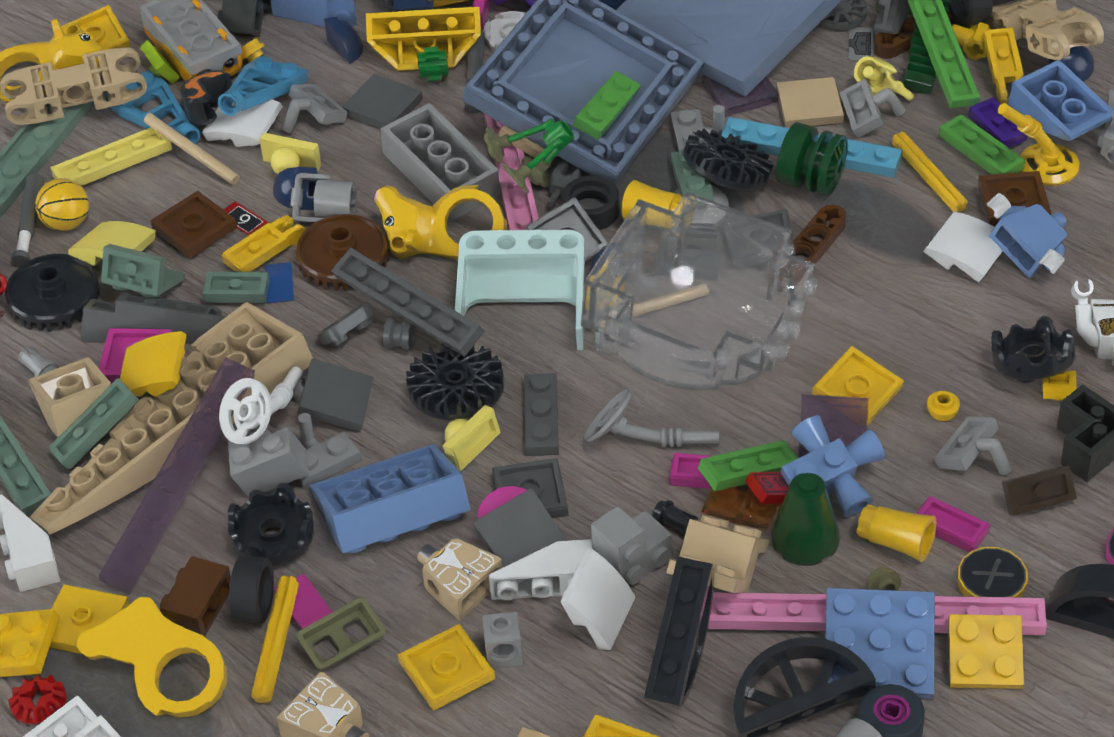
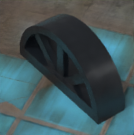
(1083, 599)
(682, 632)
(803, 705)

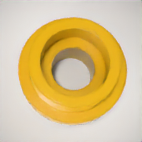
(252, 50)
(943, 405)

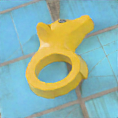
(62, 51)
(423, 228)
(149, 641)

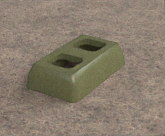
(332, 627)

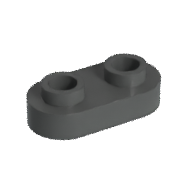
(356, 318)

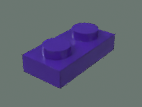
(987, 118)

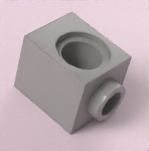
(502, 640)

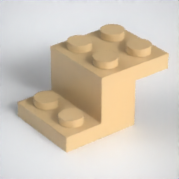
(728, 549)

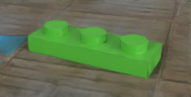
(606, 105)
(980, 146)
(734, 467)

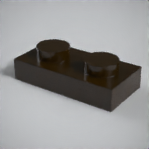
(1039, 490)

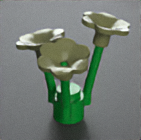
(557, 137)

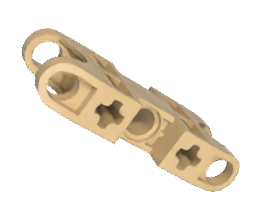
(1046, 28)
(72, 86)

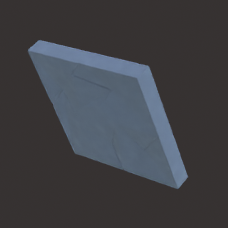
(733, 37)
(562, 59)

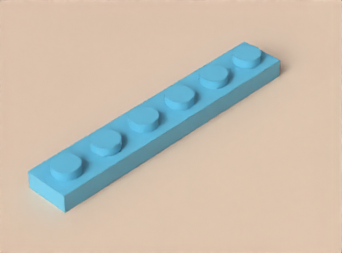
(860, 155)

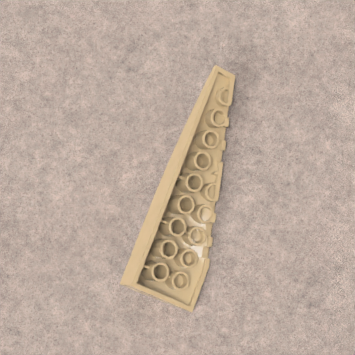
(154, 424)

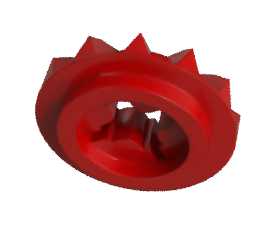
(52, 699)

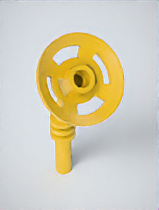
(1047, 155)

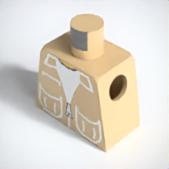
(458, 575)
(322, 711)

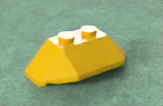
(405, 33)

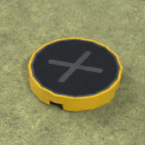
(992, 574)

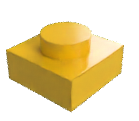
(1059, 386)

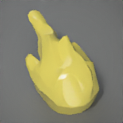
(879, 76)

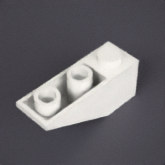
(29, 548)
(540, 573)

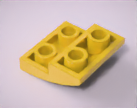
(154, 363)

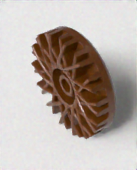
(328, 241)

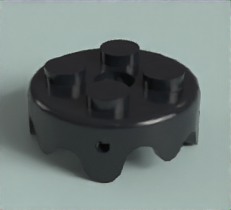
(1031, 353)
(268, 510)

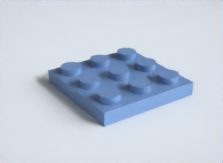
(888, 632)

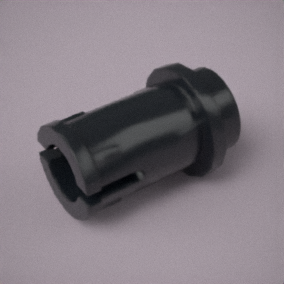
(672, 516)

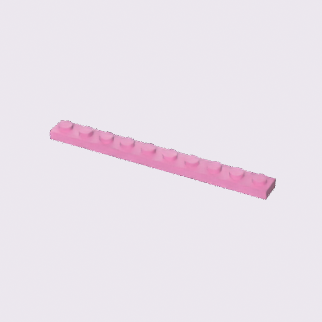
(808, 611)

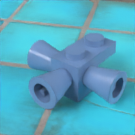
(835, 462)

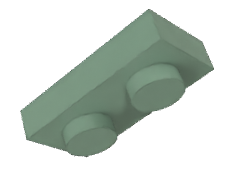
(236, 287)

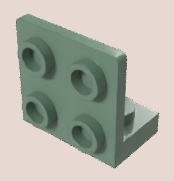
(137, 271)

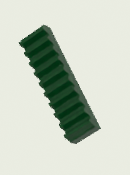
(919, 69)

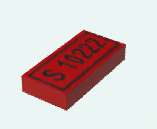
(767, 486)

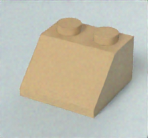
(68, 392)

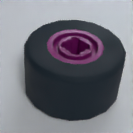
(893, 711)

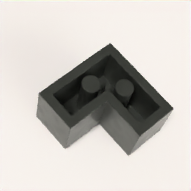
(243, 16)
(1089, 431)

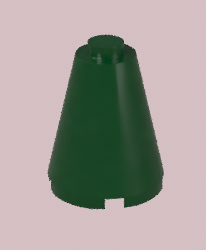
(806, 522)

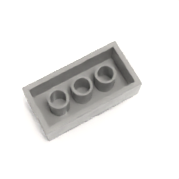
(438, 157)

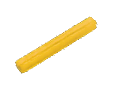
(930, 172)
(275, 639)

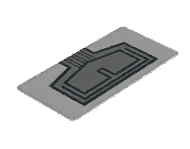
(861, 43)

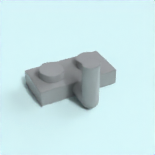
(316, 102)
(863, 106)
(690, 120)
(968, 441)
(326, 457)

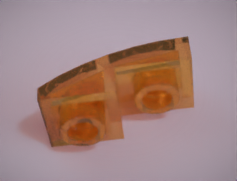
(739, 508)

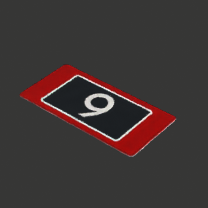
(245, 219)

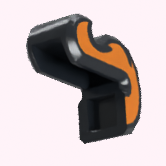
(202, 91)

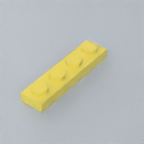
(113, 157)

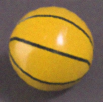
(62, 204)

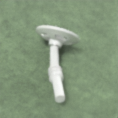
(253, 408)

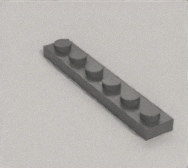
(408, 301)

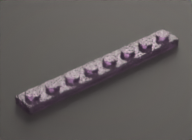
(172, 482)

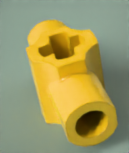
(972, 39)

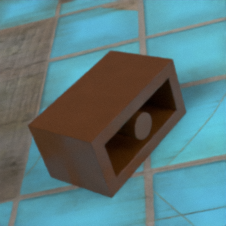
(197, 595)

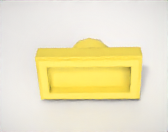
(289, 152)
(470, 437)

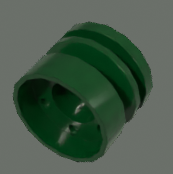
(811, 159)

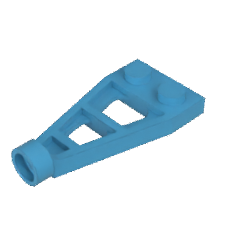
(156, 88)
(249, 93)

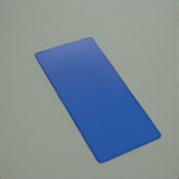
(280, 283)

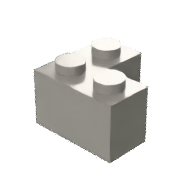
(267, 461)
(631, 544)

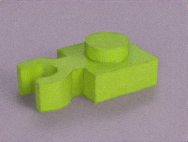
(160, 65)

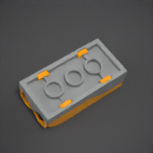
(191, 37)

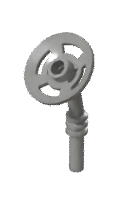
(612, 420)

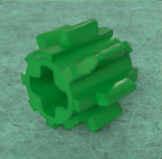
(432, 64)

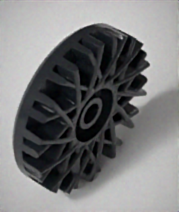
(727, 161)
(51, 290)
(454, 385)

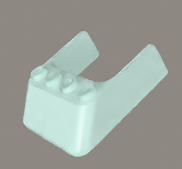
(522, 268)

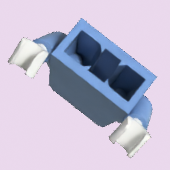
(1029, 235)

